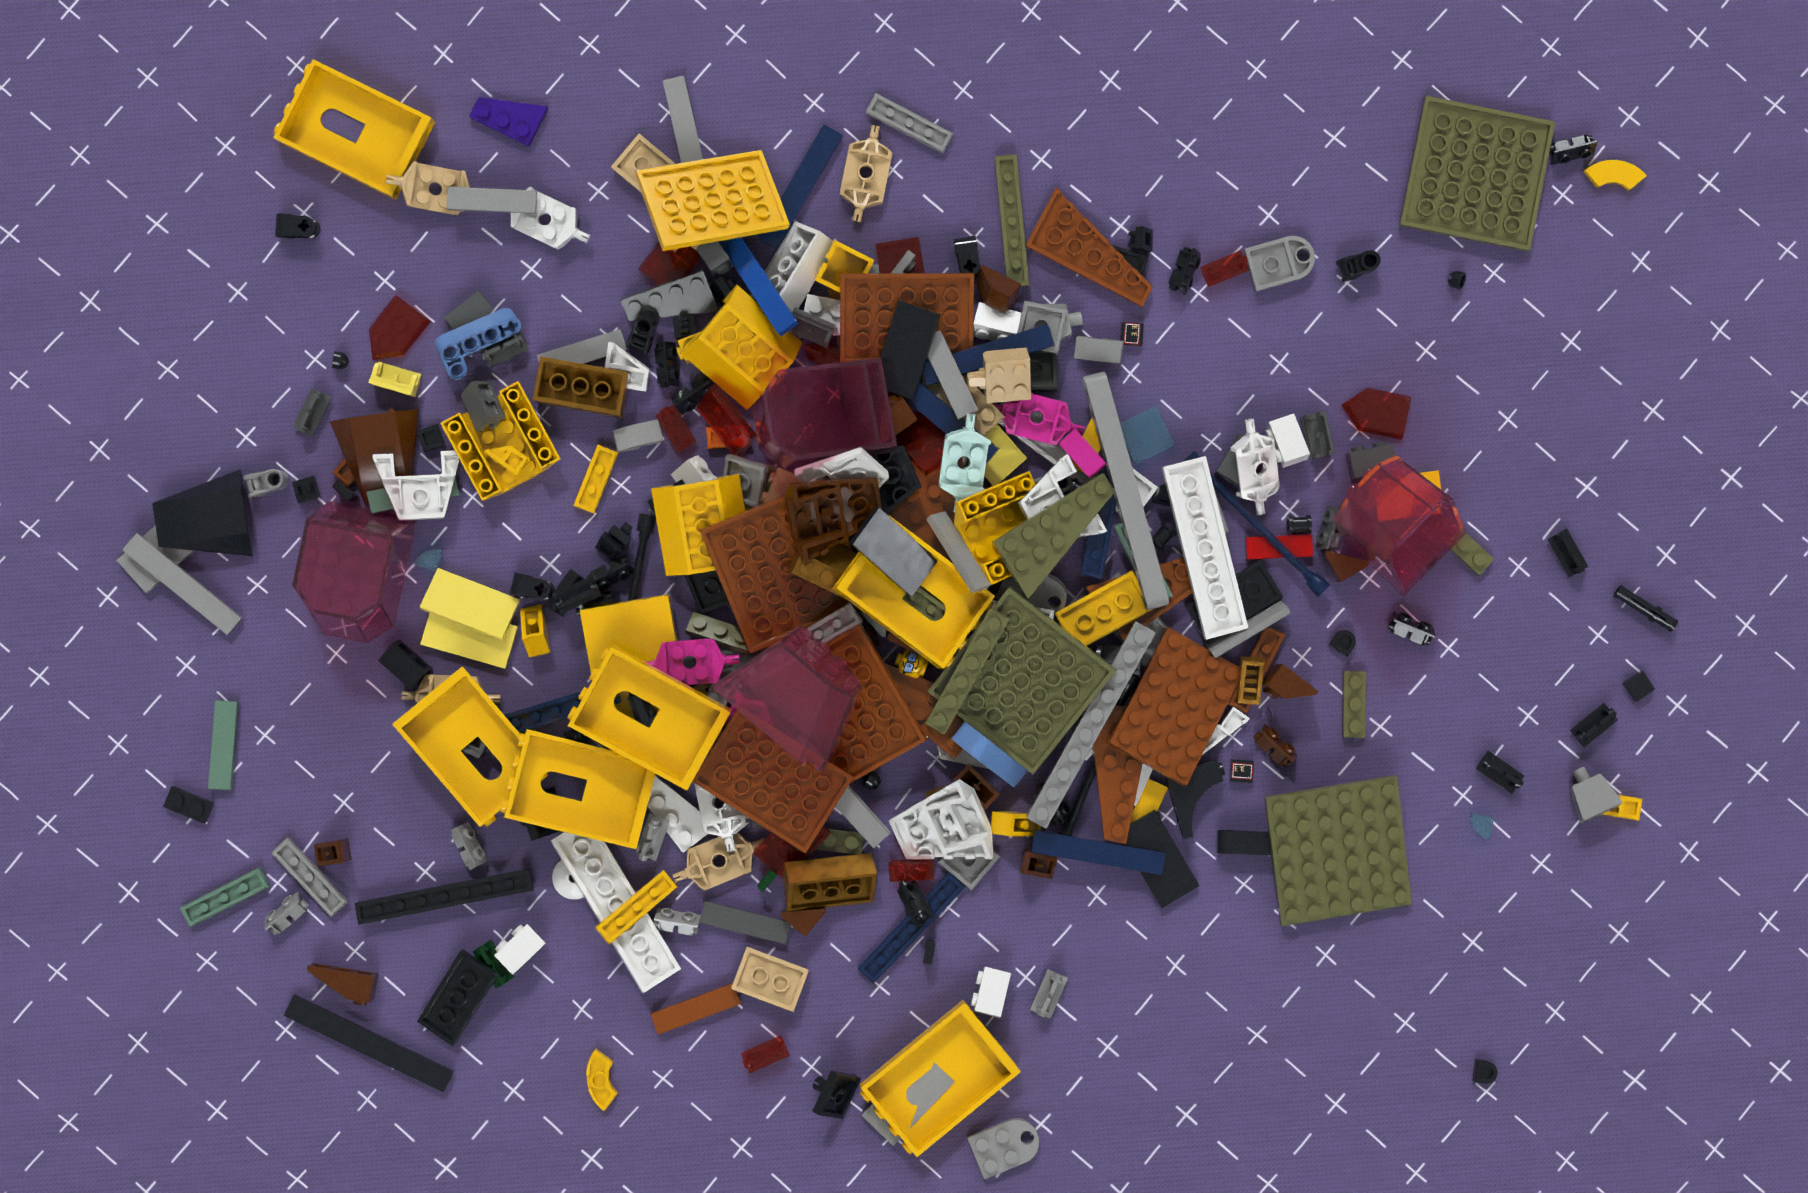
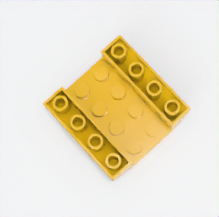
(741, 348)
(519, 428)
(686, 510)
(989, 516)

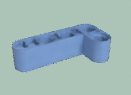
(501, 325)
(989, 754)

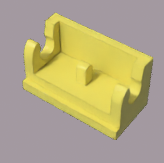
(395, 379)

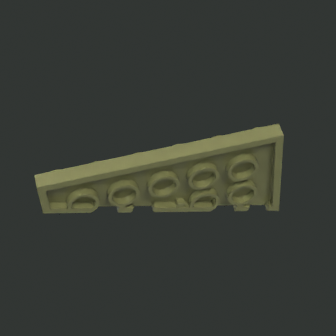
(1043, 539)

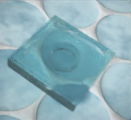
(1146, 435)

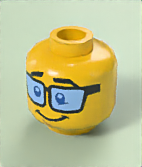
(911, 664)

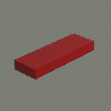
(1261, 548)

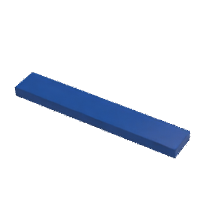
(759, 285)

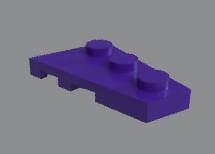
(510, 118)

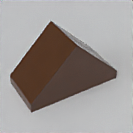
(1342, 565)
(983, 789)
(332, 852)
(1037, 864)
(803, 920)

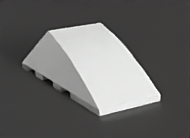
(945, 826)

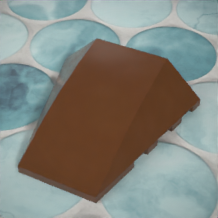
(377, 434)
(828, 512)

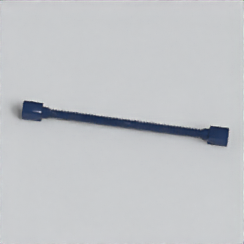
(1314, 581)

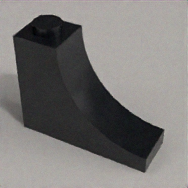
(1185, 797)

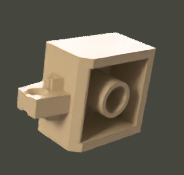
(1003, 375)

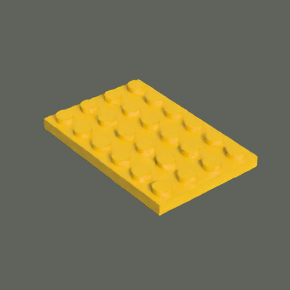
(712, 200)

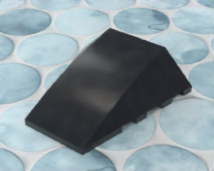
(901, 481)
(205, 518)

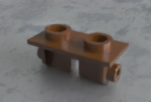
(1283, 752)

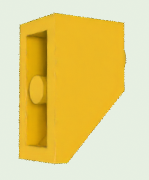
(535, 631)
(1012, 824)

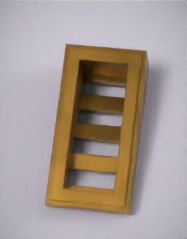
(1251, 661)

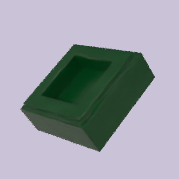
(766, 880)

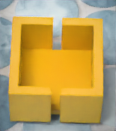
(841, 260)

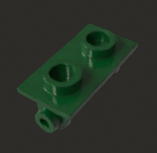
(486, 955)

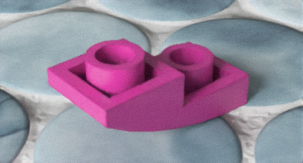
(1082, 453)

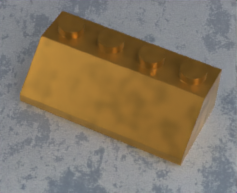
(581, 387)
(824, 569)
(829, 882)

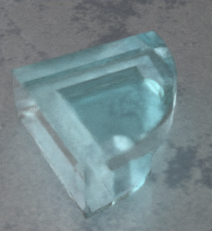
(429, 559)
(1482, 824)

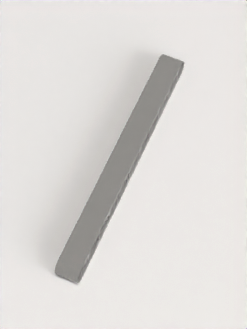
(1125, 490)

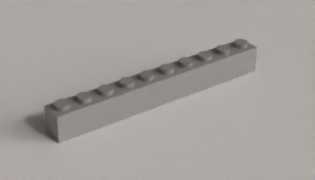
(1090, 726)

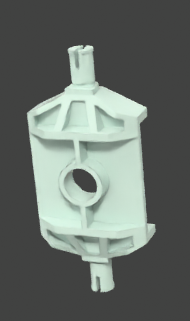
(968, 443)

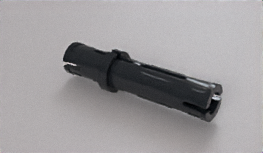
(1667, 622)

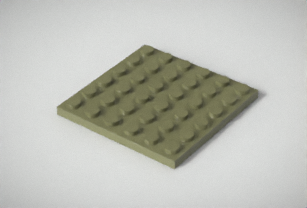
(1477, 173)
(1030, 683)
(1338, 850)

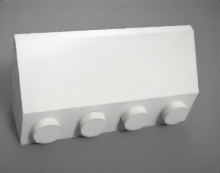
(797, 263)

